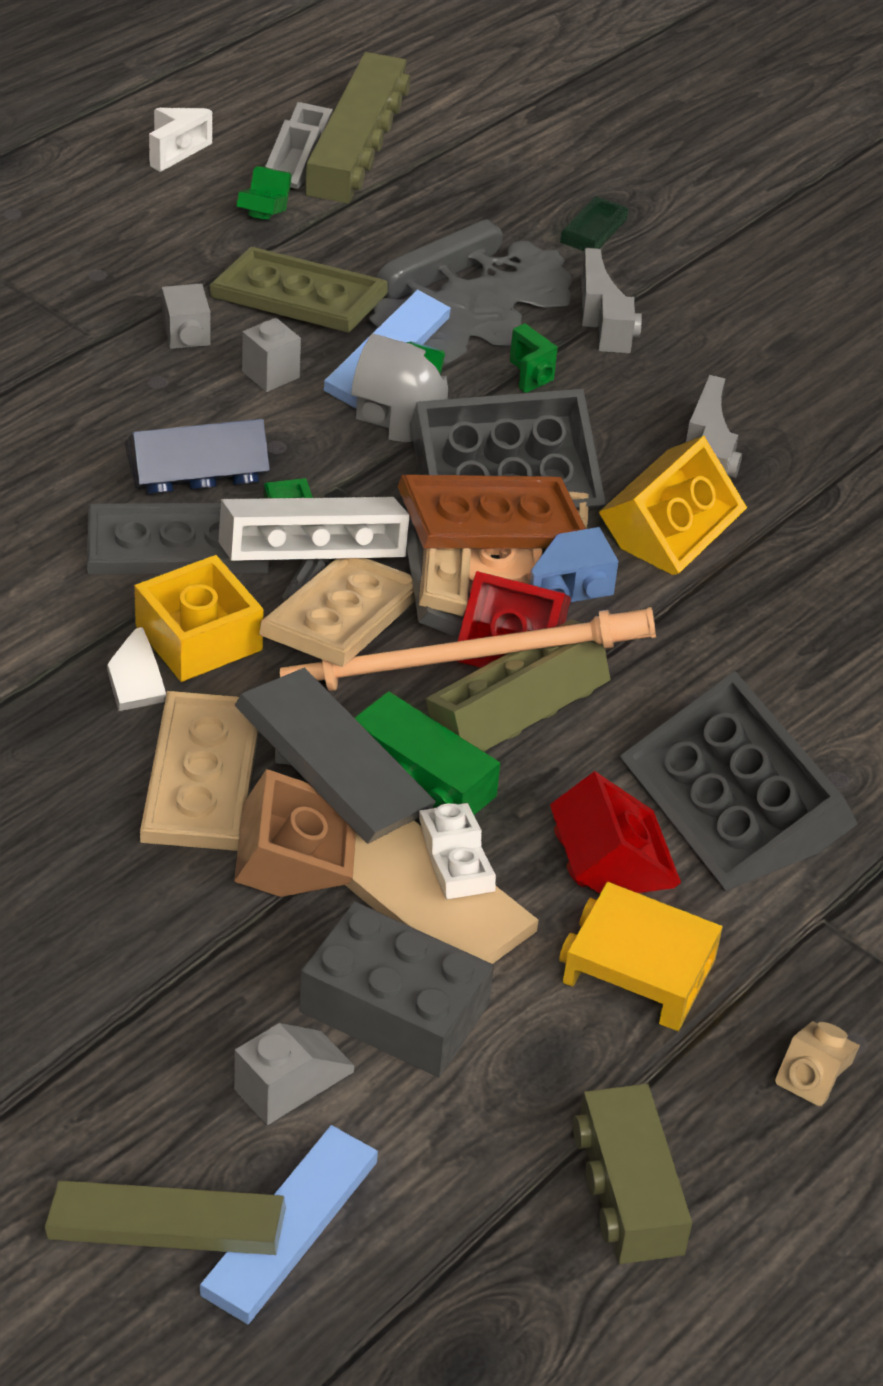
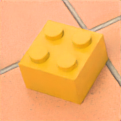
(198, 617)

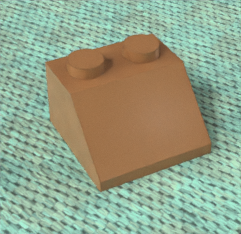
(292, 839)

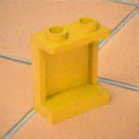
(643, 949)

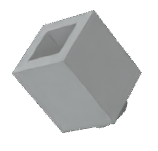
(186, 316)
(271, 354)

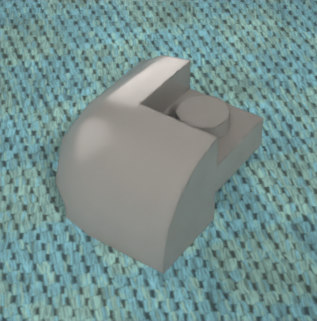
(391, 381)

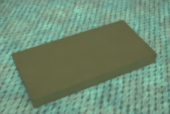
(299, 289)

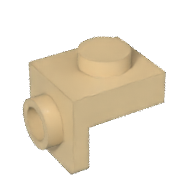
(815, 1061)

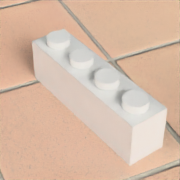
(313, 528)

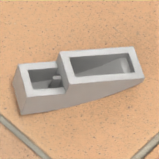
(298, 141)

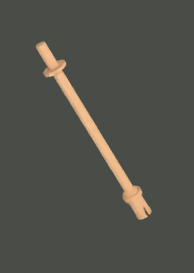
(603, 629)

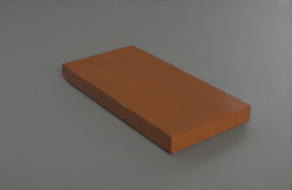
(488, 510)

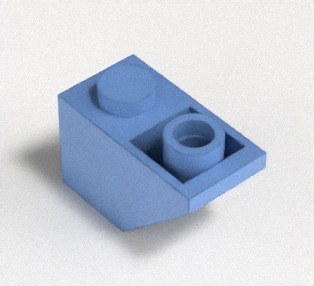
(577, 565)

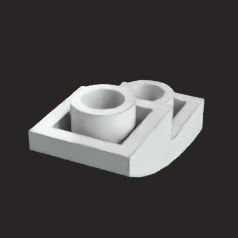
(456, 850)

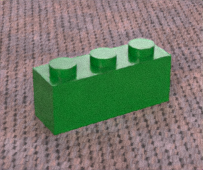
(432, 754)

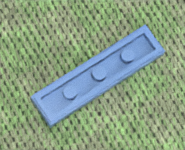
(413, 321)
(312, 1198)

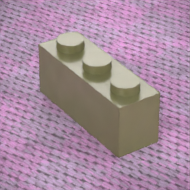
(632, 1174)

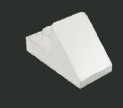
(178, 135)

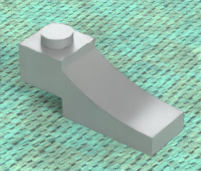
(607, 306)
(709, 422)

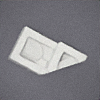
(135, 674)

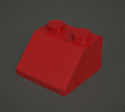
(508, 607)
(612, 838)

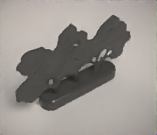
(479, 304)

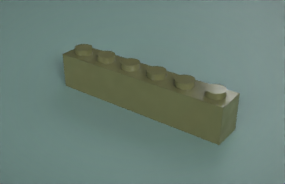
(357, 128)

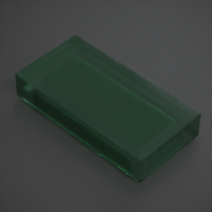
(594, 224)

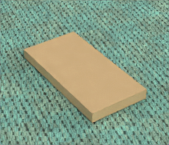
(340, 609)
(199, 773)
(400, 882)

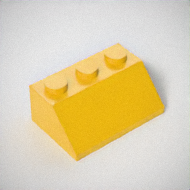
(674, 507)

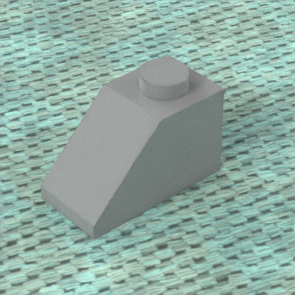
(286, 1069)

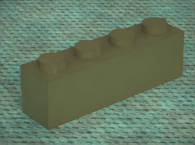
(518, 691)

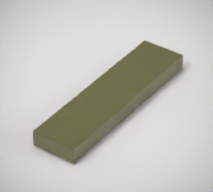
(166, 1217)

